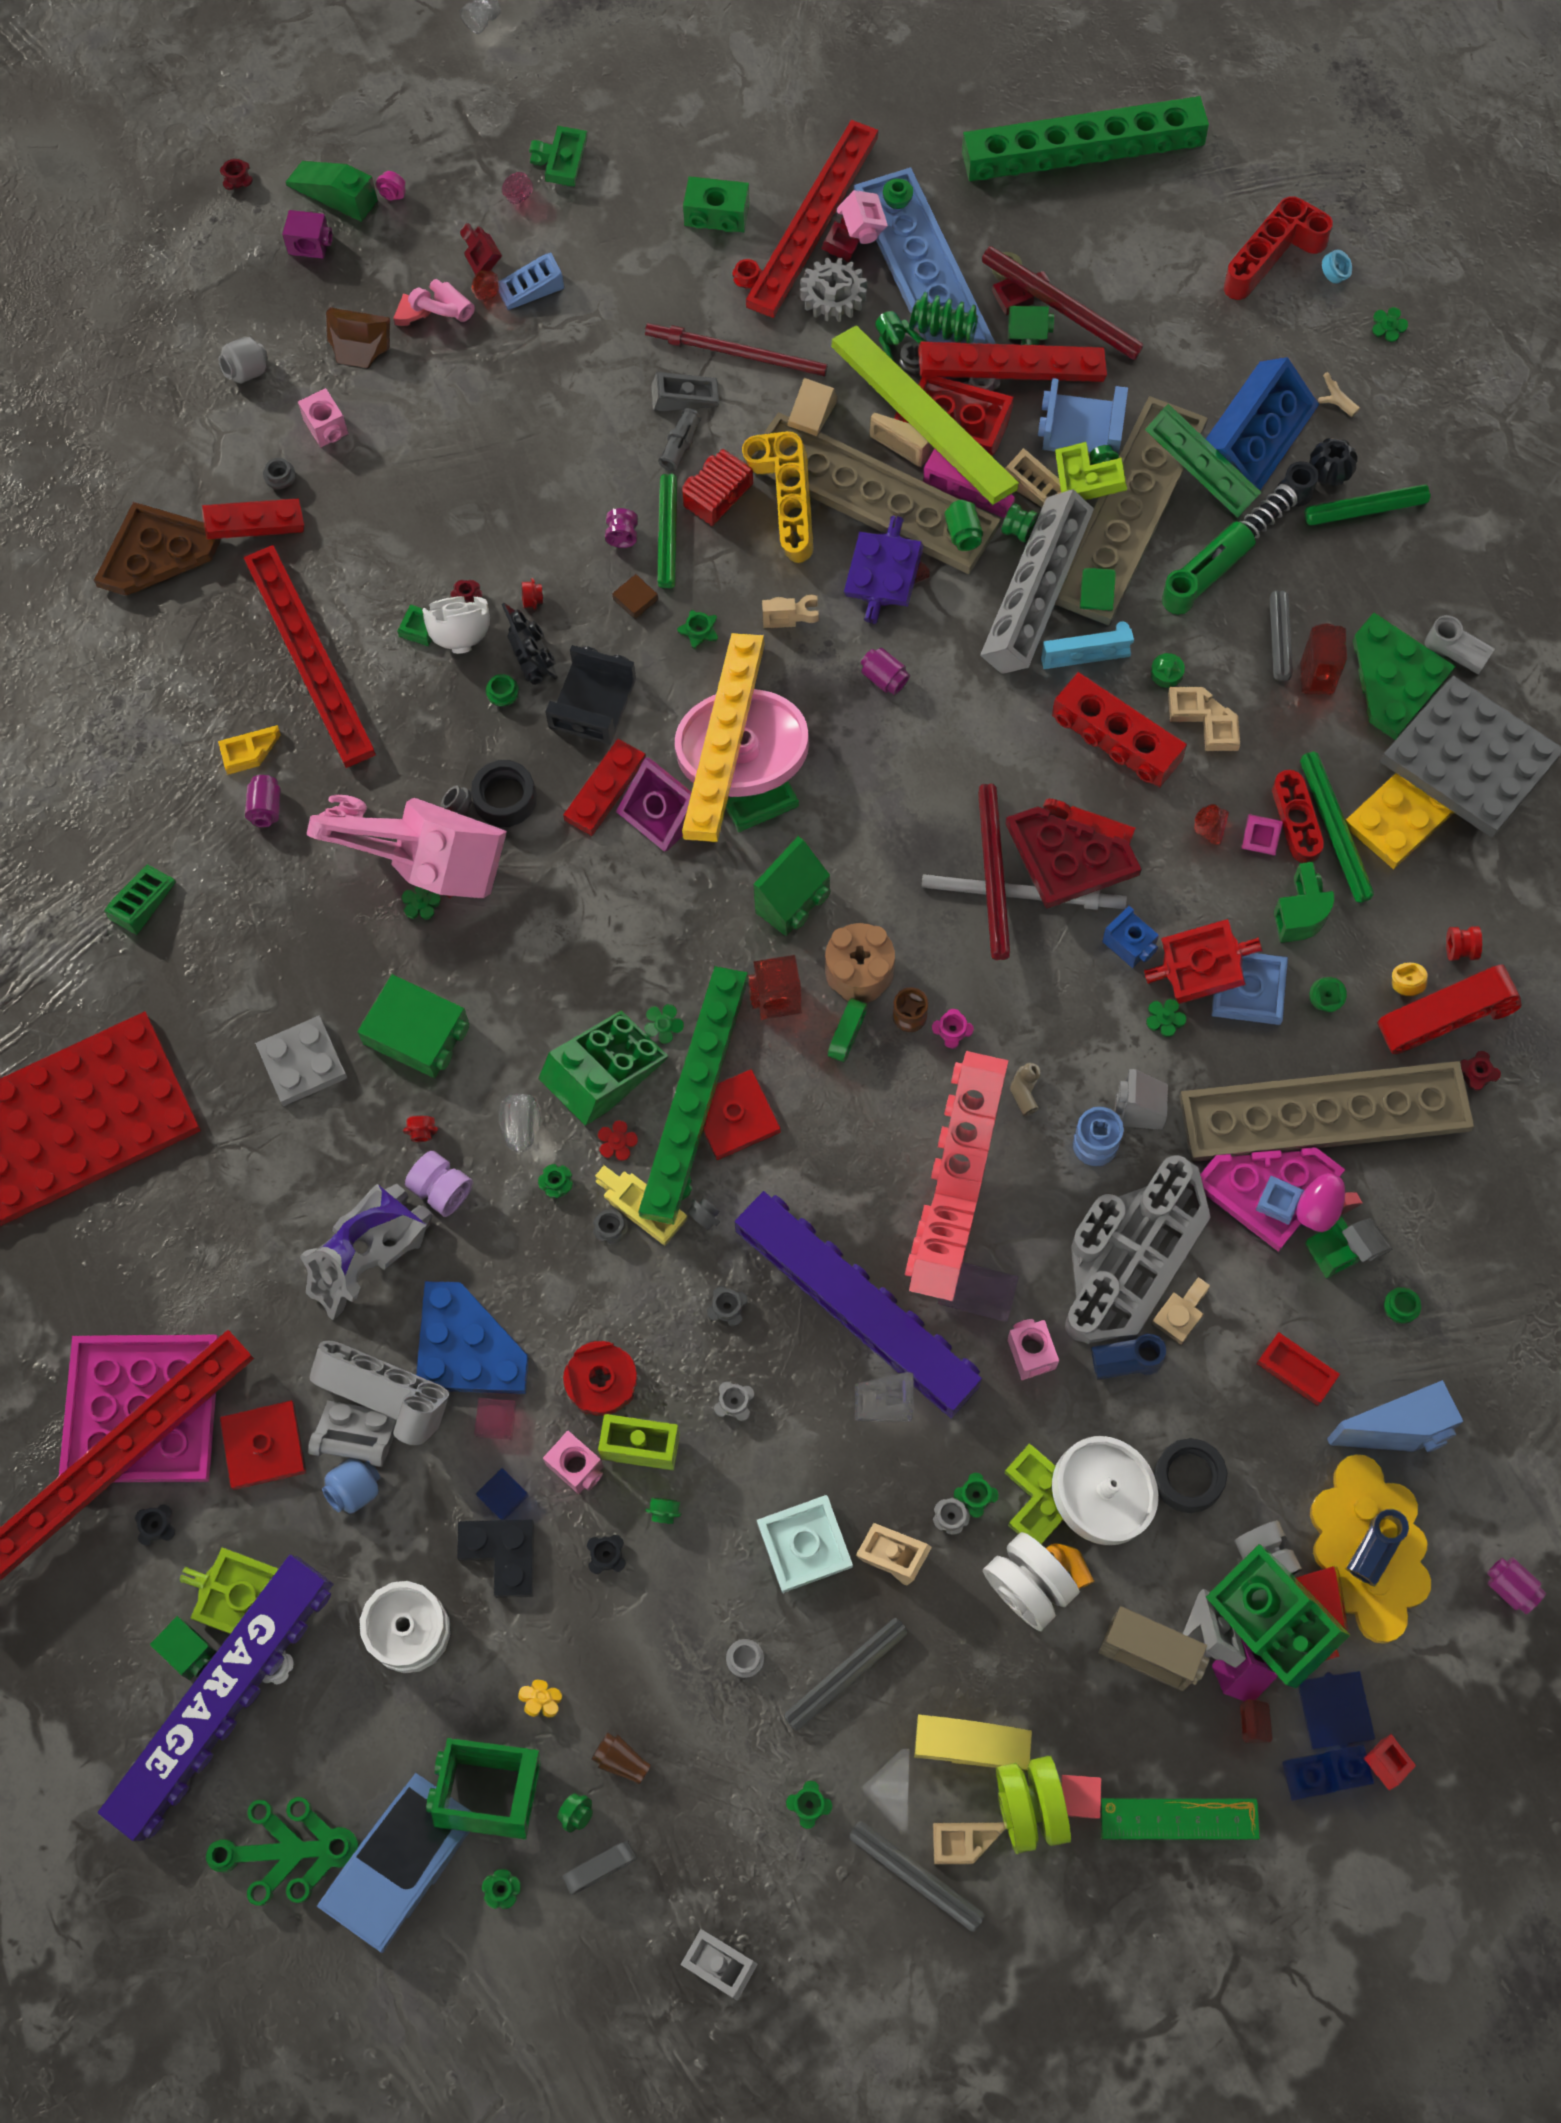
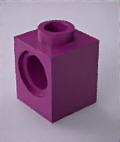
(307, 234)

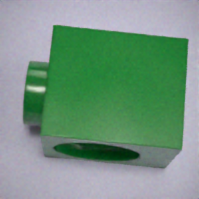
(183, 1648)

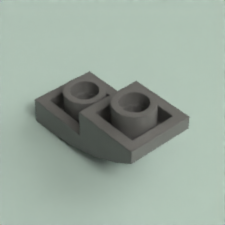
(1366, 1240)

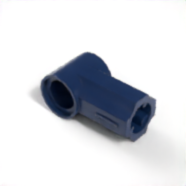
(1124, 1357)
(1376, 1549)

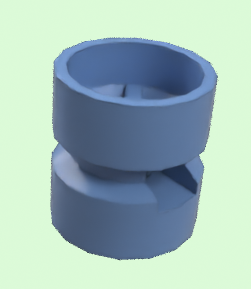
(1097, 1145)

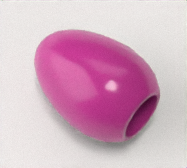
(1322, 1202)

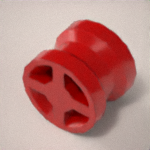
(1464, 943)

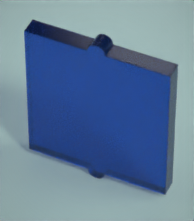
(1336, 1710)

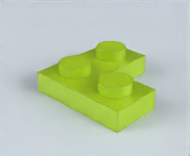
(1087, 479)
(1034, 1475)

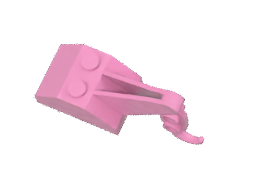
(432, 847)

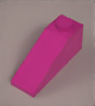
(945, 477)

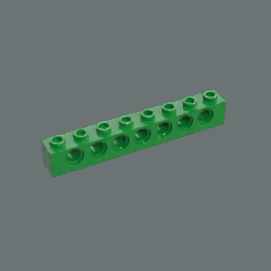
(1084, 138)

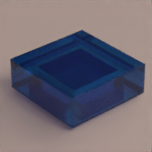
(502, 1494)

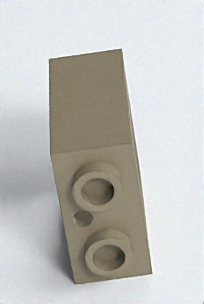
(1154, 1649)

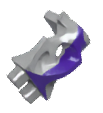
(374, 1220)

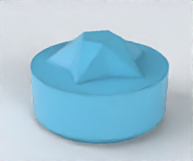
(1337, 266)

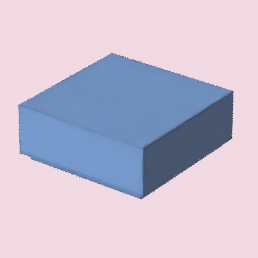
(1279, 1200)

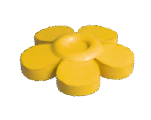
(540, 1699)

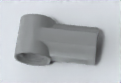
(1458, 644)

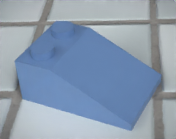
(1404, 1424)

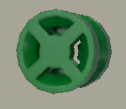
(1019, 522)

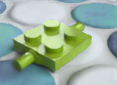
(227, 1589)

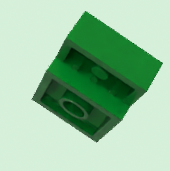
(1277, 1616)

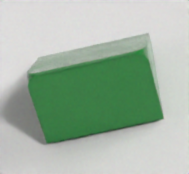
(1097, 589)

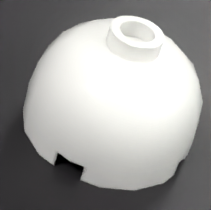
(456, 623)

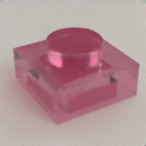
(495, 1418)

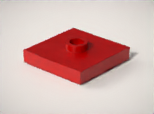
(738, 1116)
(262, 1445)

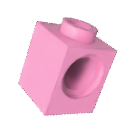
(319, 408)
(1027, 1363)
(566, 1449)

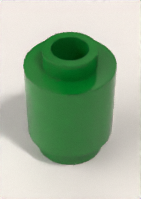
(964, 525)

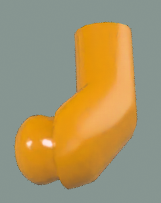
(1073, 1562)

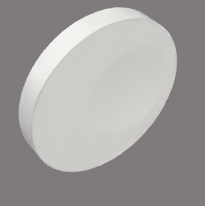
(1105, 1490)

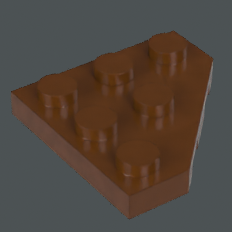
(152, 549)

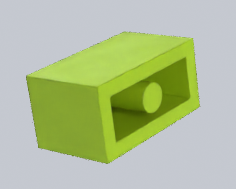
(639, 1442)

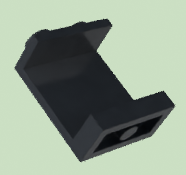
(592, 695)

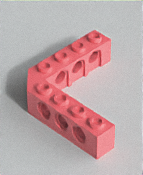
(947, 1223)

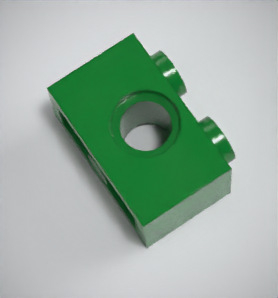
(716, 204)

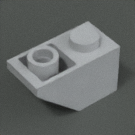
(1142, 1101)

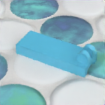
(1088, 648)

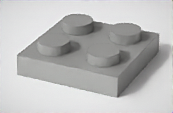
(301, 1060)

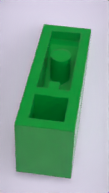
(336, 186)

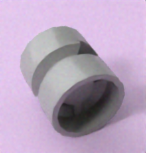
(1272, 1539)

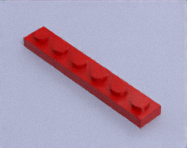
(1012, 361)

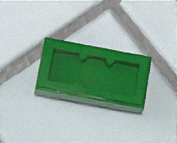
(758, 808)

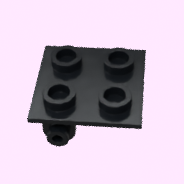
(528, 647)

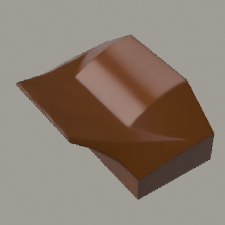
(357, 336)

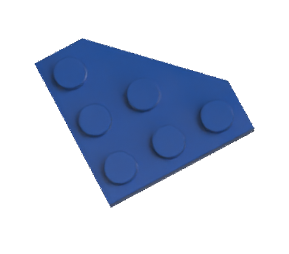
(465, 1345)

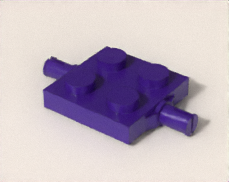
(883, 569)

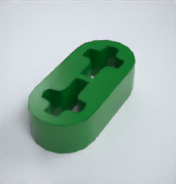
(847, 1030)

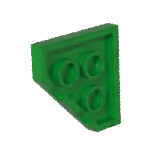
(1396, 674)

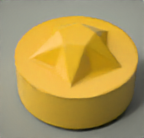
(1409, 979)

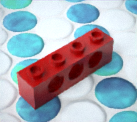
(1113, 714)

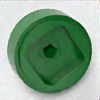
(1167, 670)
(1328, 994)

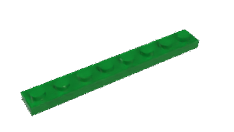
(693, 1096)

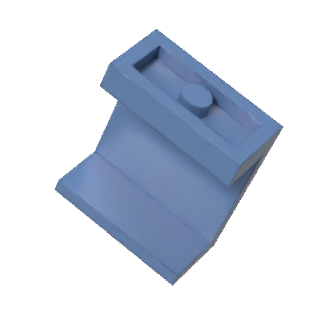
(1082, 420)

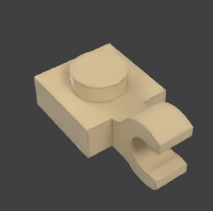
(785, 612)
(1179, 1314)

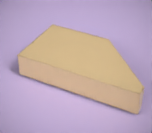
(963, 1841)

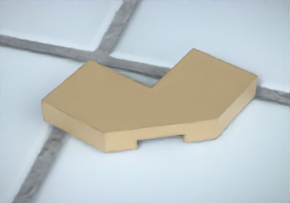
(1197, 705)

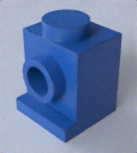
(1128, 948)

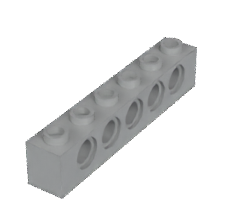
(1037, 582)

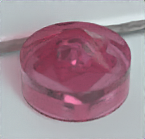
(517, 187)

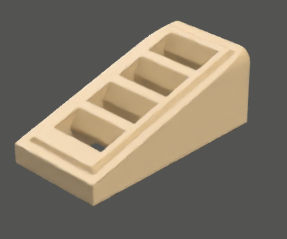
(900, 438)
(1032, 467)

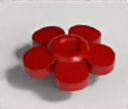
(617, 1141)

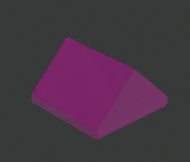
(656, 805)

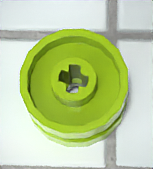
(1038, 1803)

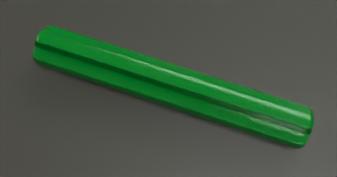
(1367, 504)
(667, 531)

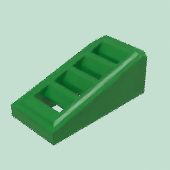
(135, 922)

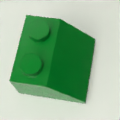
(791, 888)

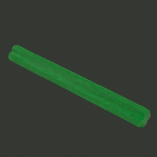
(1337, 827)

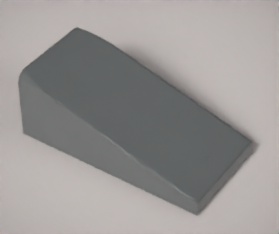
(683, 391)

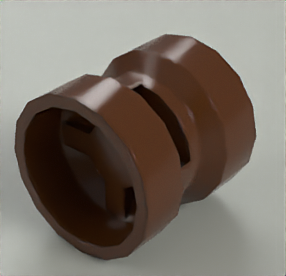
(910, 1001)

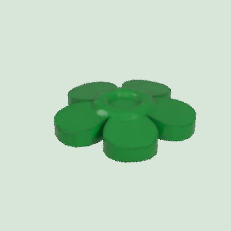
(1389, 324)
(420, 902)
(1165, 1017)
(663, 1023)

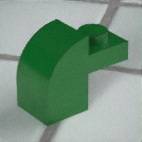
(1306, 913)

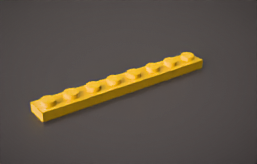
(723, 738)

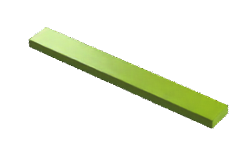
(925, 415)

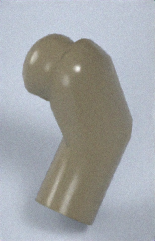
(1022, 1087)

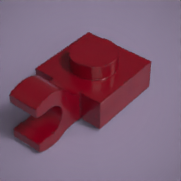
(482, 250)
(1010, 294)

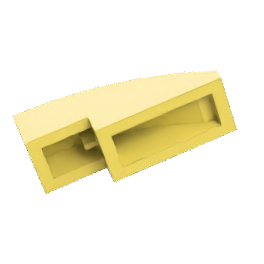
(971, 1742)

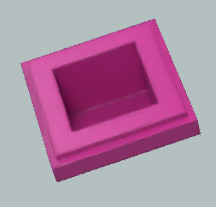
(1262, 834)

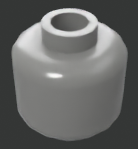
(243, 360)

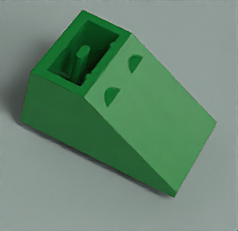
(601, 1066)

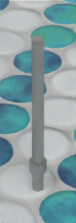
(1090, 901)

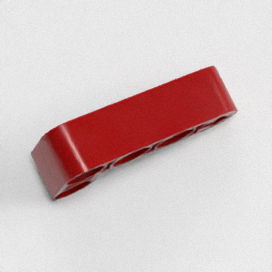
(1289, 223)
(1450, 1009)

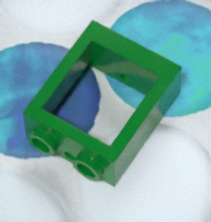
(492, 1756)

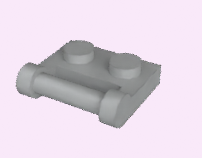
(353, 1433)

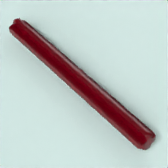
(1062, 302)
(994, 872)

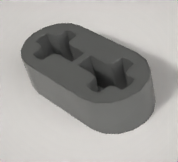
(599, 1867)

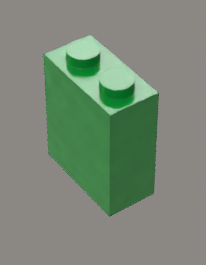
(414, 1026)

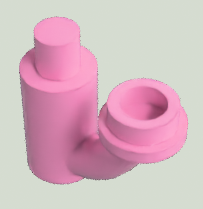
(448, 301)

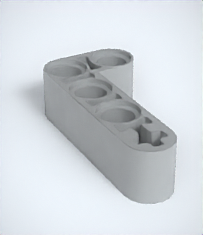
(381, 1387)

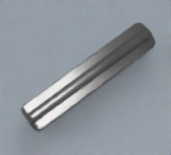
(1281, 635)

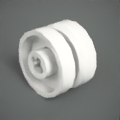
(1031, 1581)
(393, 1608)

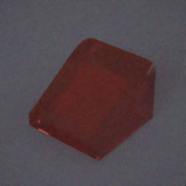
(1255, 1722)

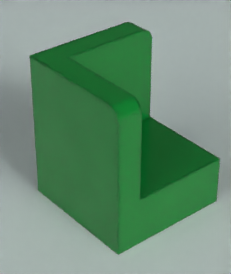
(1332, 1250)

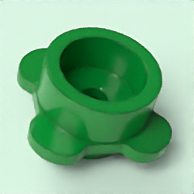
(976, 1484)
(811, 1793)

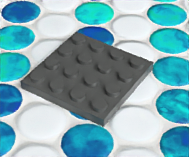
(1472, 756)

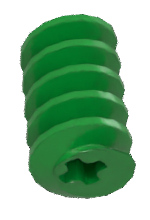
(944, 318)

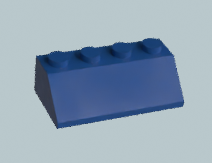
(1264, 419)

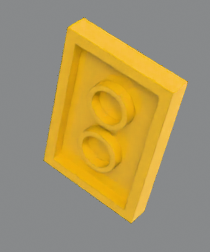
(1397, 820)

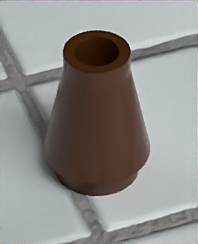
(620, 1759)

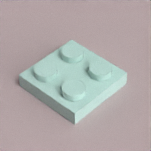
(804, 1543)

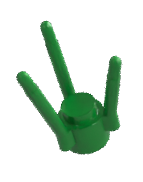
(893, 331)

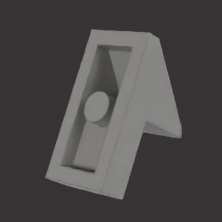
(1213, 1630)
(719, 1964)

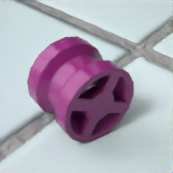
(621, 528)

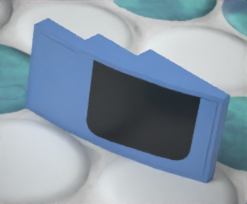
(393, 1867)

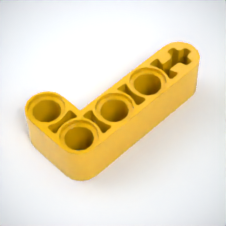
(787, 497)

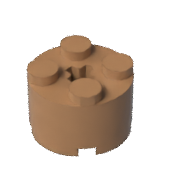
(859, 944)

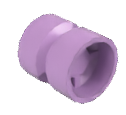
(435, 1180)

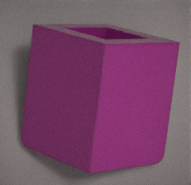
(1247, 1679)

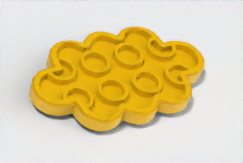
(1343, 1519)

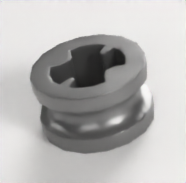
(908, 365)

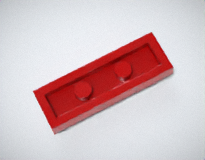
(252, 518)
(604, 787)

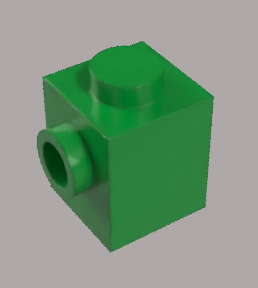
(1030, 323)

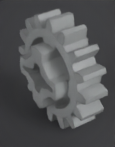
(833, 289)

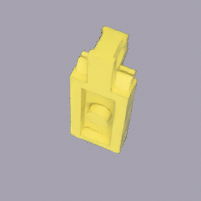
(626, 1196)

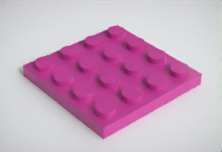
(116, 1376)

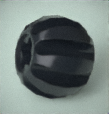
(1334, 461)

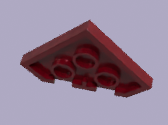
(1069, 856)

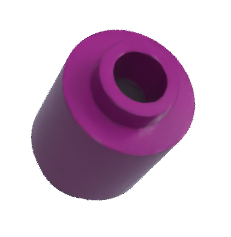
(884, 671)
(262, 801)
(1515, 1585)

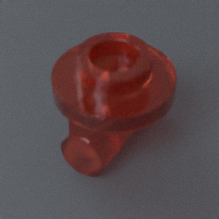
(1211, 823)

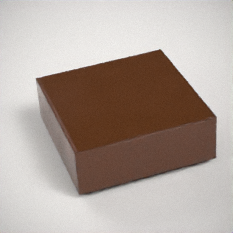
(635, 596)

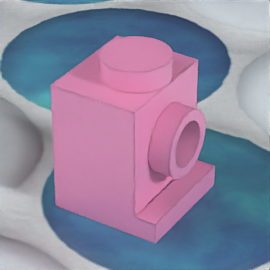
(863, 216)

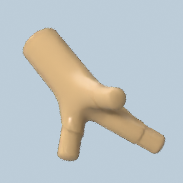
(1338, 397)

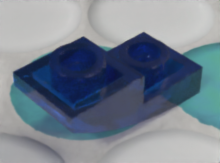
(1327, 1772)

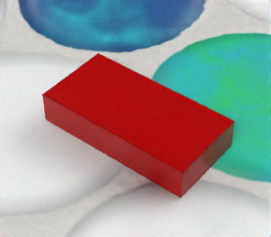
(1298, 1369)

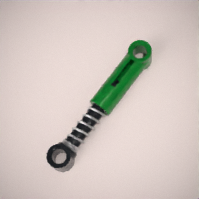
(1237, 539)

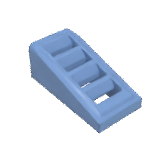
(536, 269)

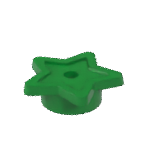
(702, 620)

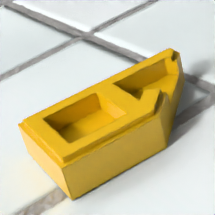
(248, 749)

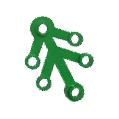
(289, 1851)

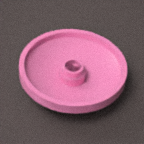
(770, 749)

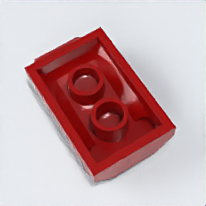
(977, 410)

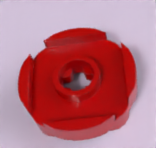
(582, 1368)

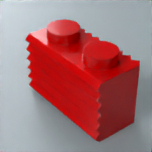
(717, 486)

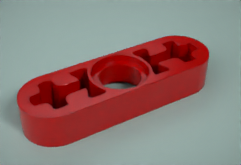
(1293, 830)

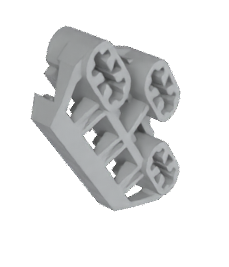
(1133, 1240)

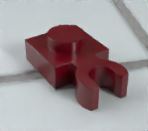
(839, 242)

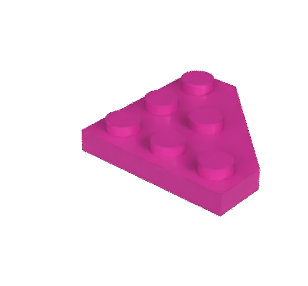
(1239, 1183)

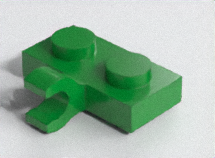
(562, 156)

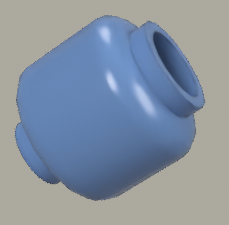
(351, 1485)

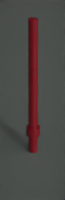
(678, 336)

